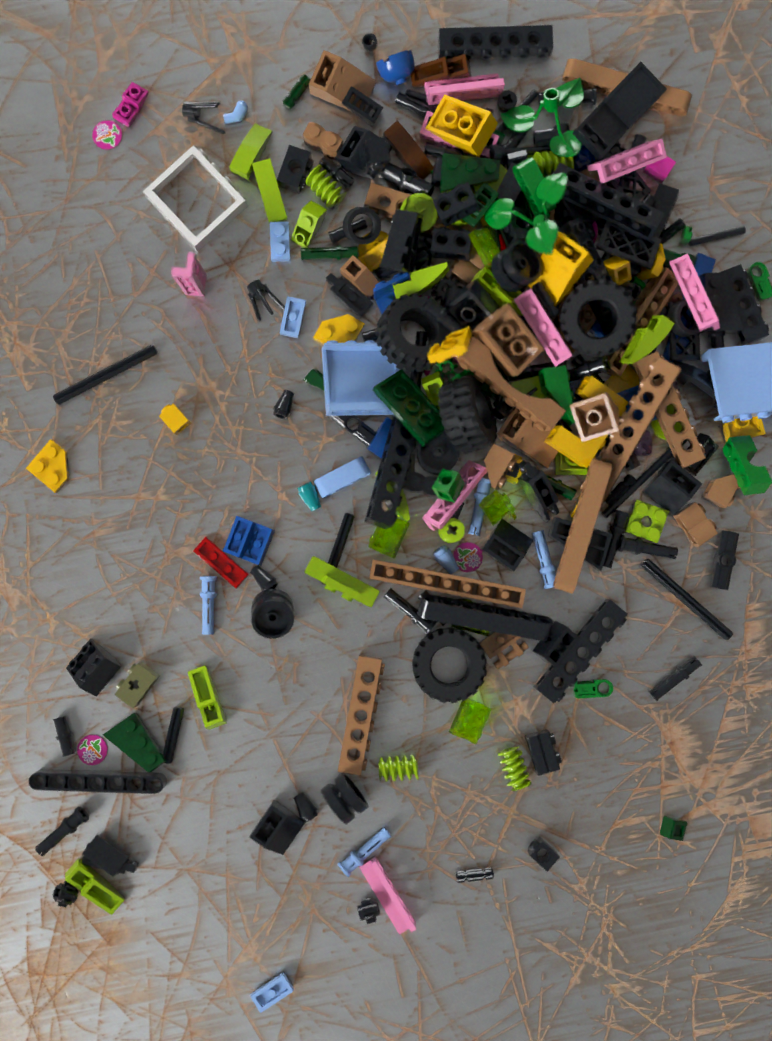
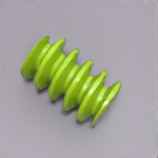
(550, 161)
(323, 187)
(458, 533)
(398, 768)
(515, 768)

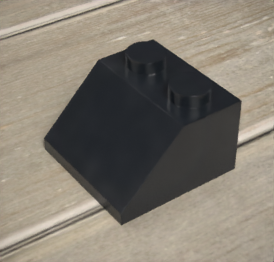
(471, 305)

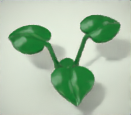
(570, 96)
(545, 233)

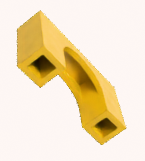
(571, 445)

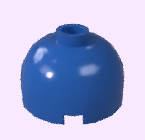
(397, 67)

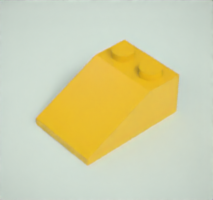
(462, 125)

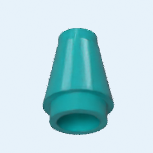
(309, 496)

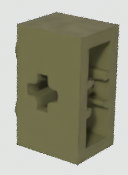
(131, 695)

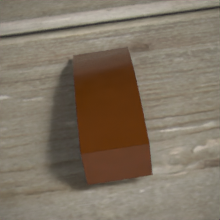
(441, 70)
(408, 150)

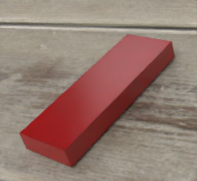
(221, 562)

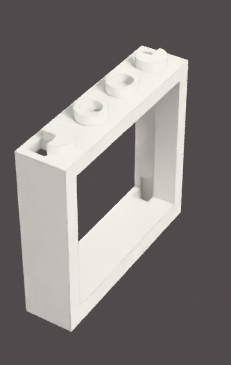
(217, 225)

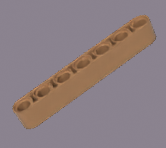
(672, 101)
(582, 526)

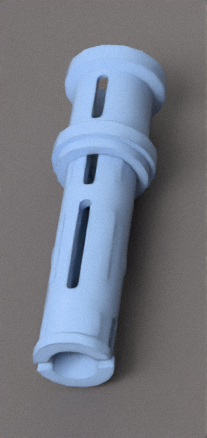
(483, 490)
(547, 568)
(208, 628)
(357, 857)

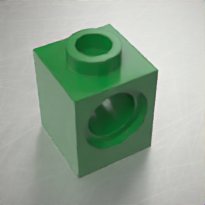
(448, 485)

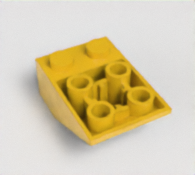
(562, 267)

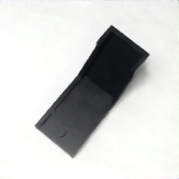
(619, 111)

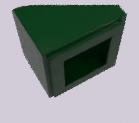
(673, 828)

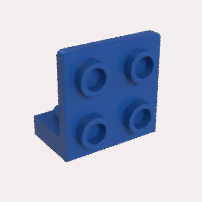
(384, 290)

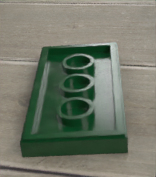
(411, 407)

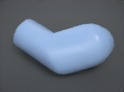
(238, 113)

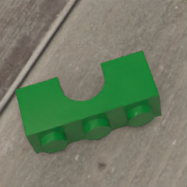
(750, 478)

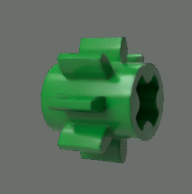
(451, 367)

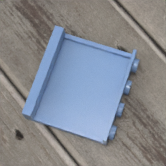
(351, 374)
(741, 381)

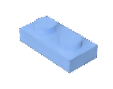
(280, 241)
(292, 317)
(272, 992)

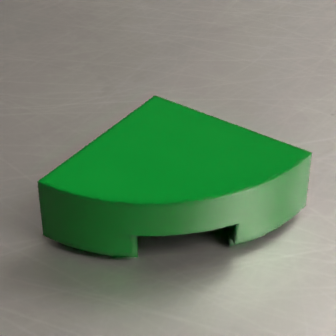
(686, 235)

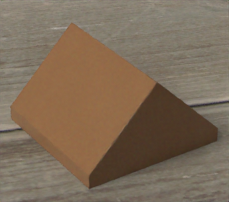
(596, 416)

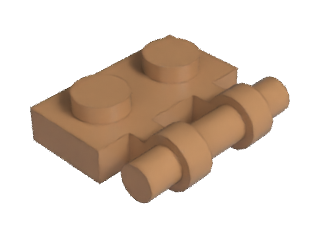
(498, 642)

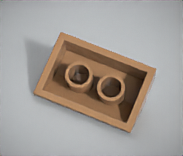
(509, 340)

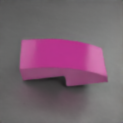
(131, 104)

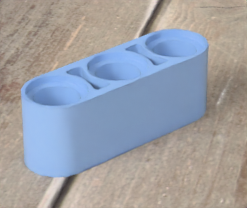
(342, 477)

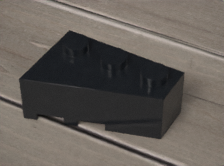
(402, 241)
(722, 303)
(597, 546)

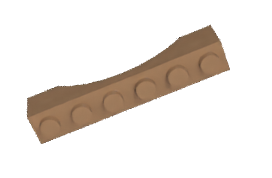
(479, 361)

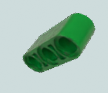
(528, 177)

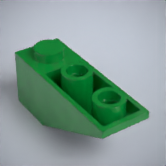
(555, 386)

